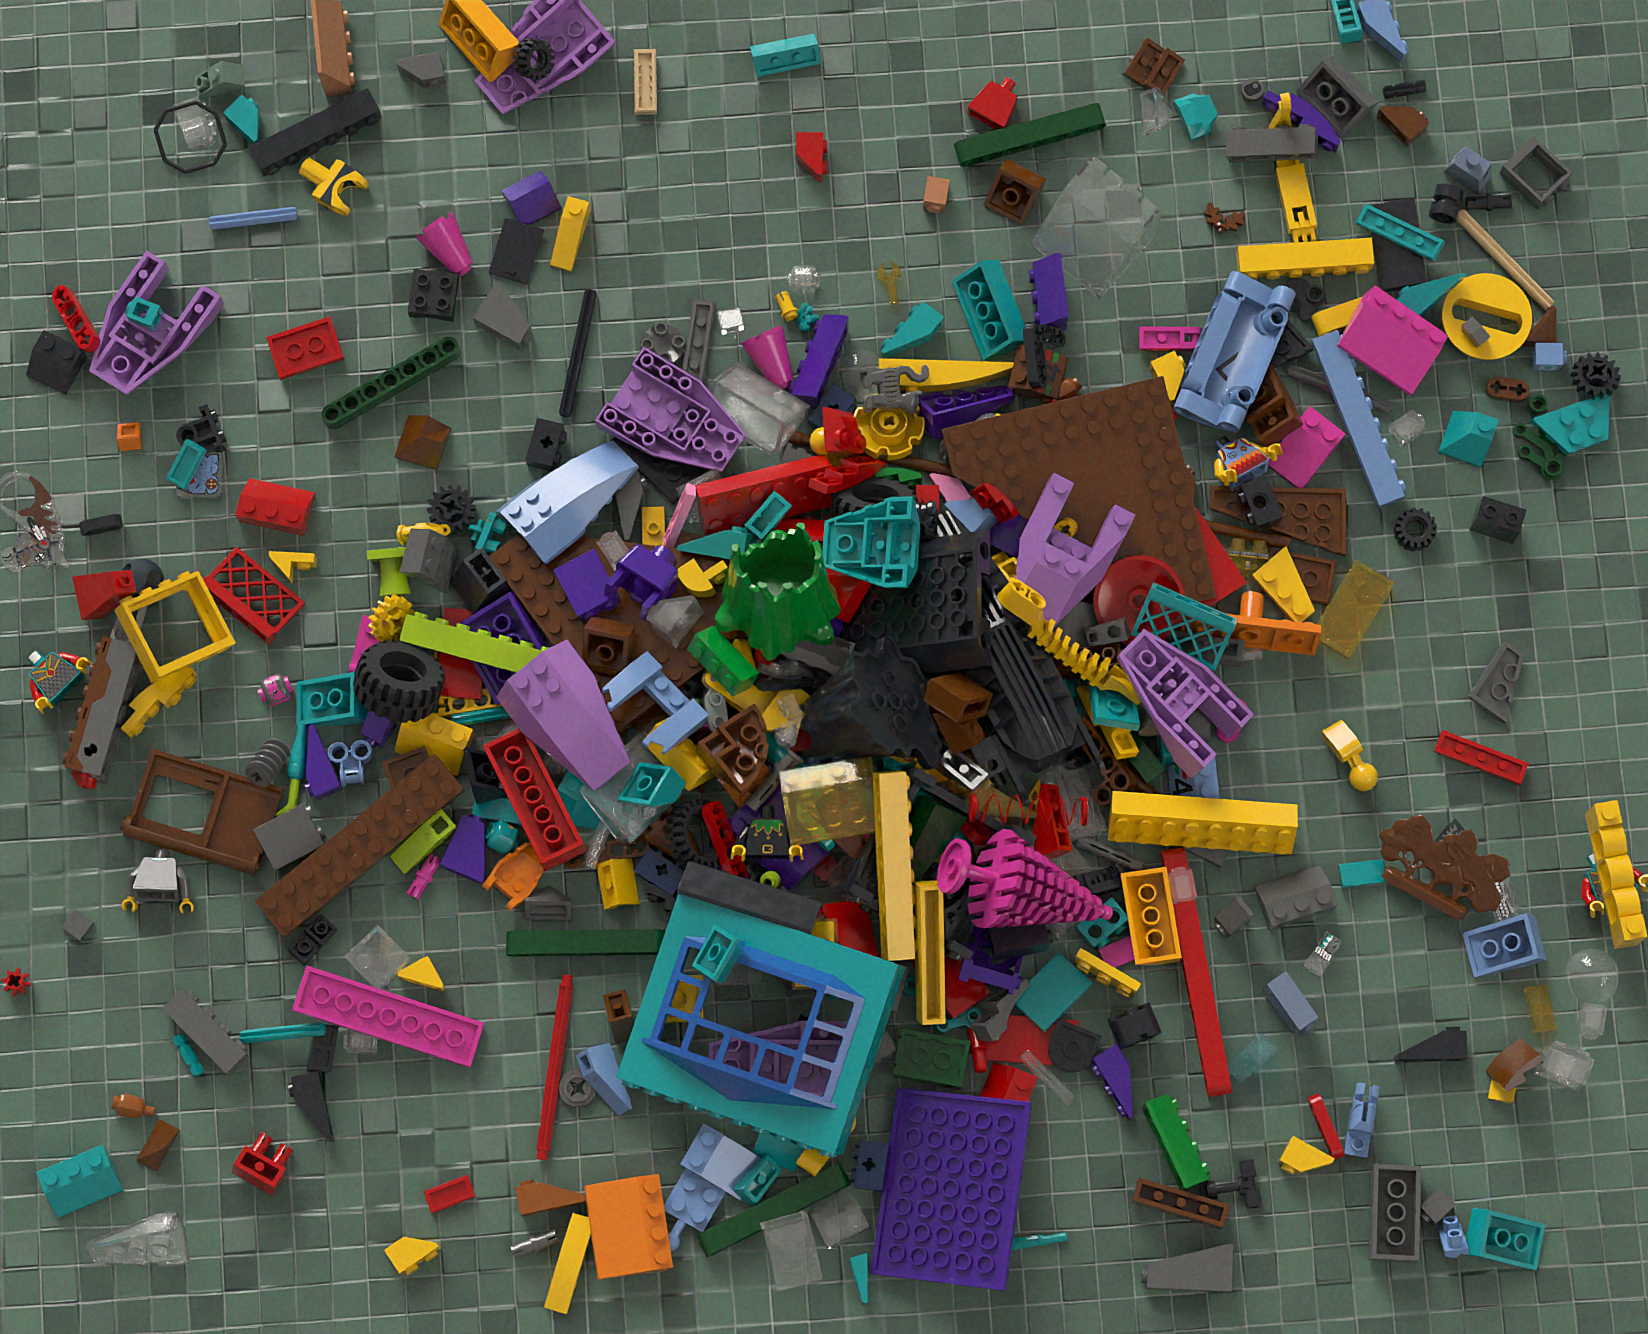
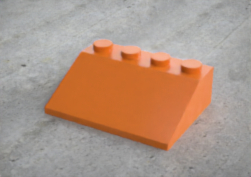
(628, 1227)

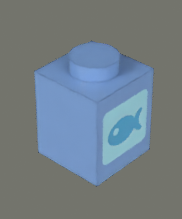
(1548, 357)

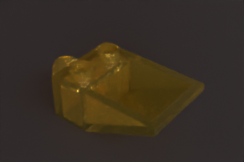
(983, 793)

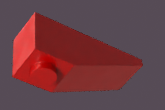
(1054, 838)

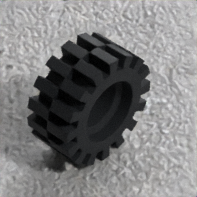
(543, 58)
(1415, 516)

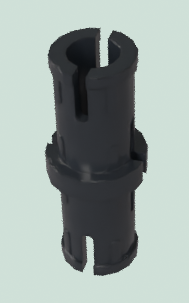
(1488, 202)

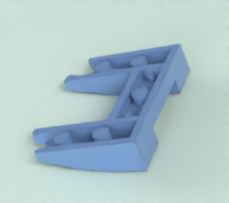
(646, 674)

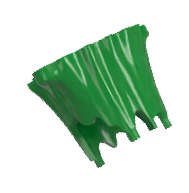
(779, 593)

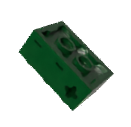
(931, 1059)

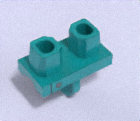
(492, 526)

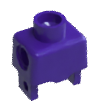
(645, 576)

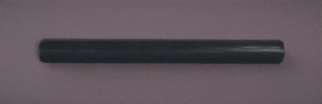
(577, 353)

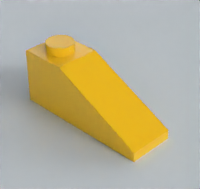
(570, 233)

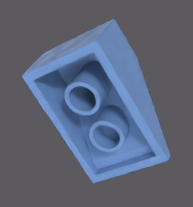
(1504, 945)
(718, 1160)

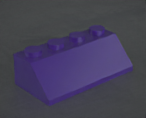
(820, 358)

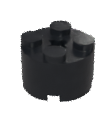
(1134, 1026)

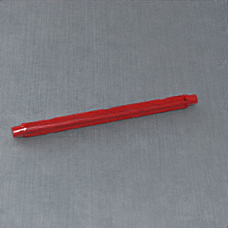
(554, 1067)

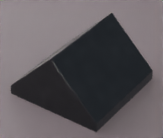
(482, 776)

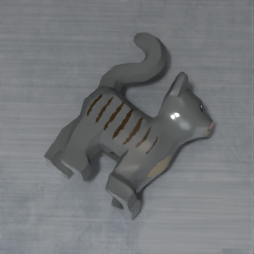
(889, 388)

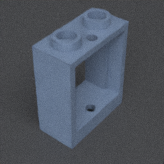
(1291, 1004)

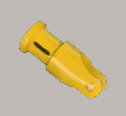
(403, 530)

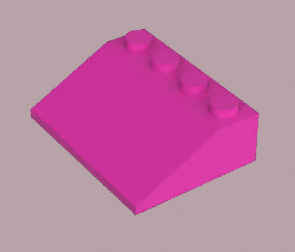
(1392, 340)

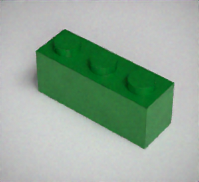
(723, 661)

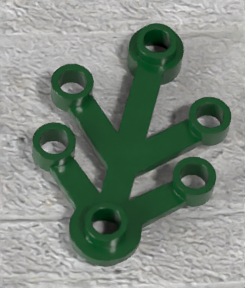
(1541, 442)

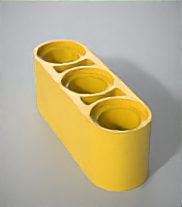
(1335, 317)

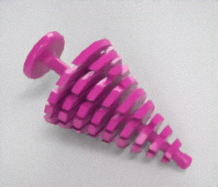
(1017, 886)

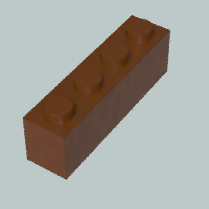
(1180, 1203)

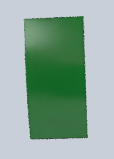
(904, 476)

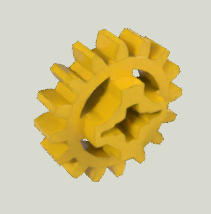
(389, 618)

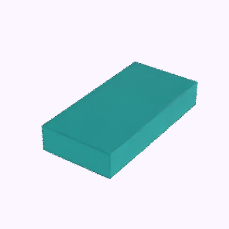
(186, 464)

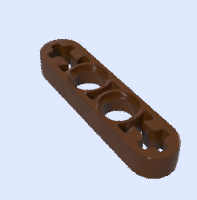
(606, 855)

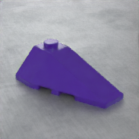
(964, 407)

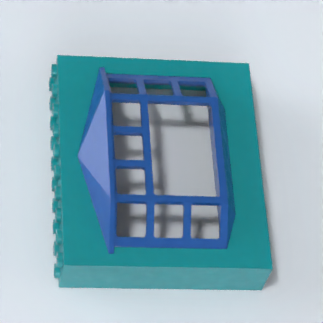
(745, 1095)

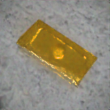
(1540, 1009)

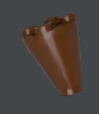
(656, 833)

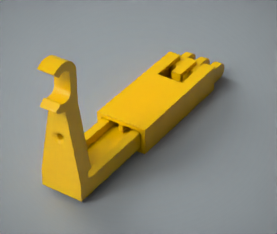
(1293, 184)

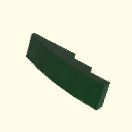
(1145, 761)

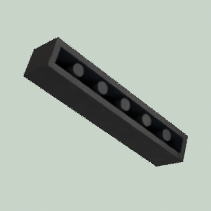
(316, 132)

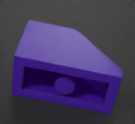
(377, 730)

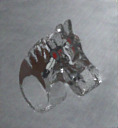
(43, 536)

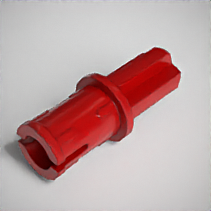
(978, 1051)

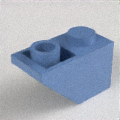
(972, 515)

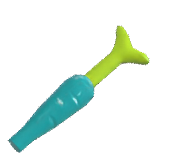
(296, 768)

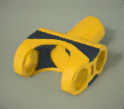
(332, 182)

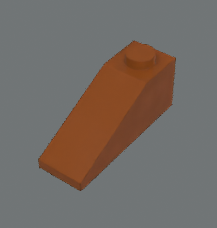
(540, 1198)

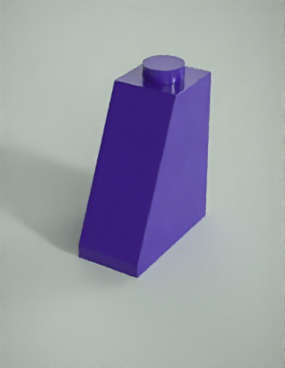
(467, 850)

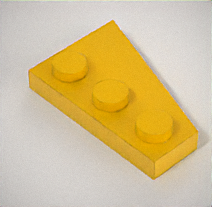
(1284, 586)

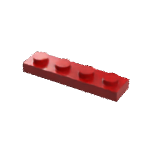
(1481, 757)

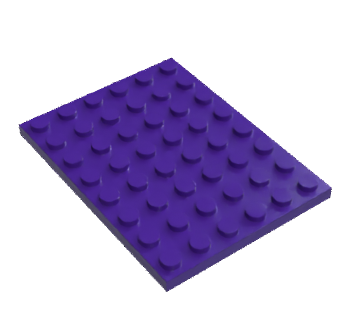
(951, 1189)

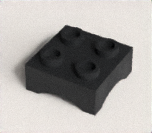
(433, 295)

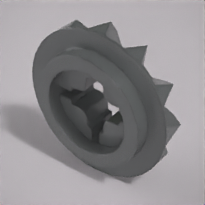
(566, 1089)

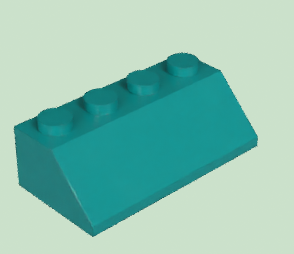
(990, 309)

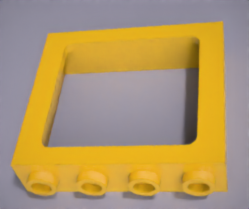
(206, 609)

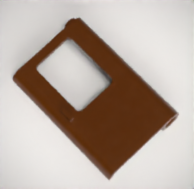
(233, 815)

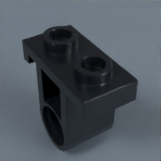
(204, 430)

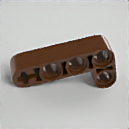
(1111, 775)

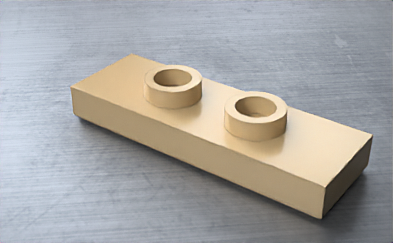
(645, 81)

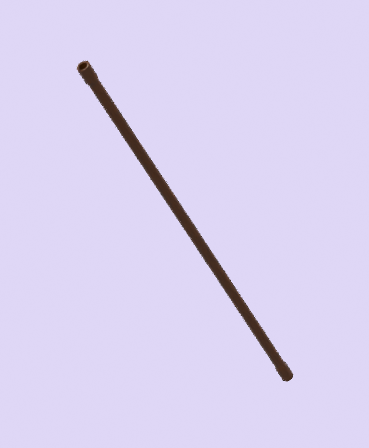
(1271, 539)

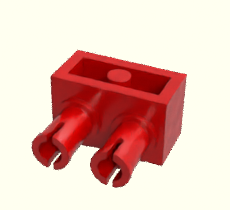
(260, 1170)

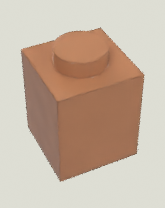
(936, 194)

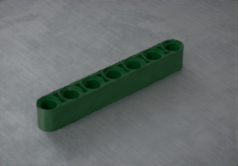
(1029, 135)
(379, 382)
(584, 942)
(783, 1204)

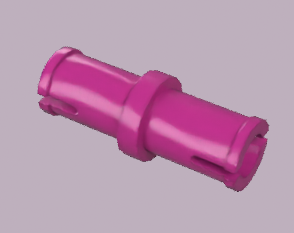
(423, 876)

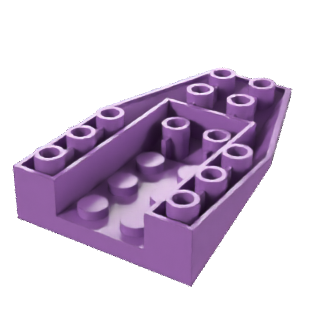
(671, 416)

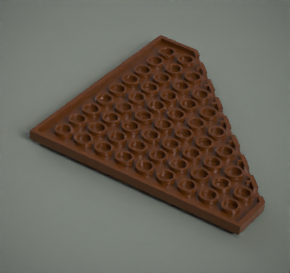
(1116, 451)
(551, 609)

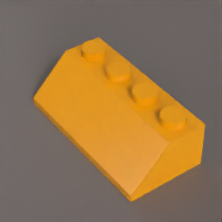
(479, 35)
(1151, 917)

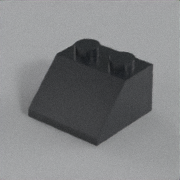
(55, 362)

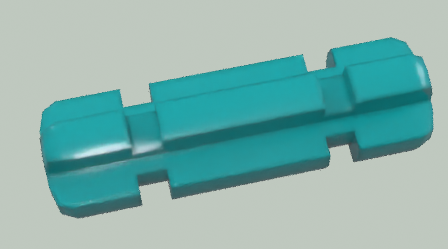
(188, 1055)

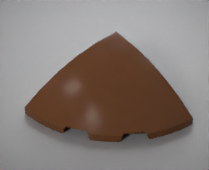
(737, 748)

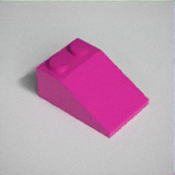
(1306, 448)

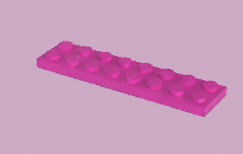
(387, 1016)

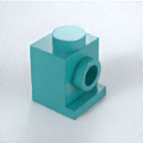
(139, 306)

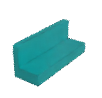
(785, 55)

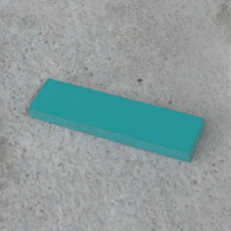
(1400, 232)

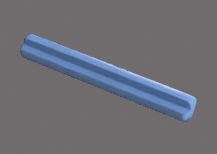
(253, 218)

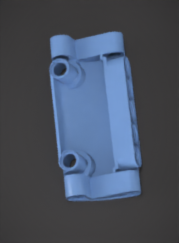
(1233, 327)

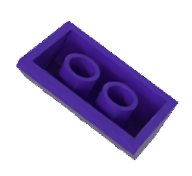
(1049, 291)

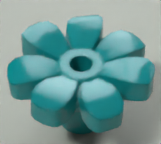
(806, 317)

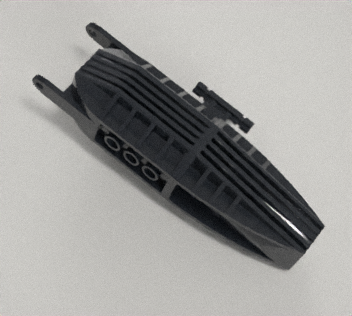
(1030, 706)

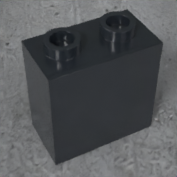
(1498, 519)

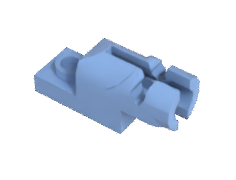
(1361, 1121)

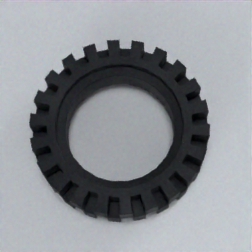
(679, 838)

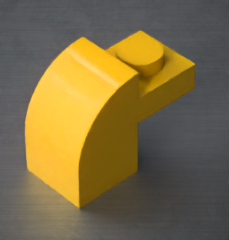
(701, 583)

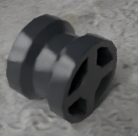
(930, 509)

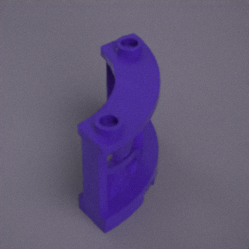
(996, 974)

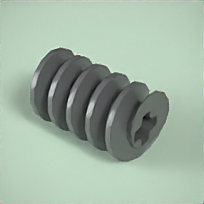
(267, 762)

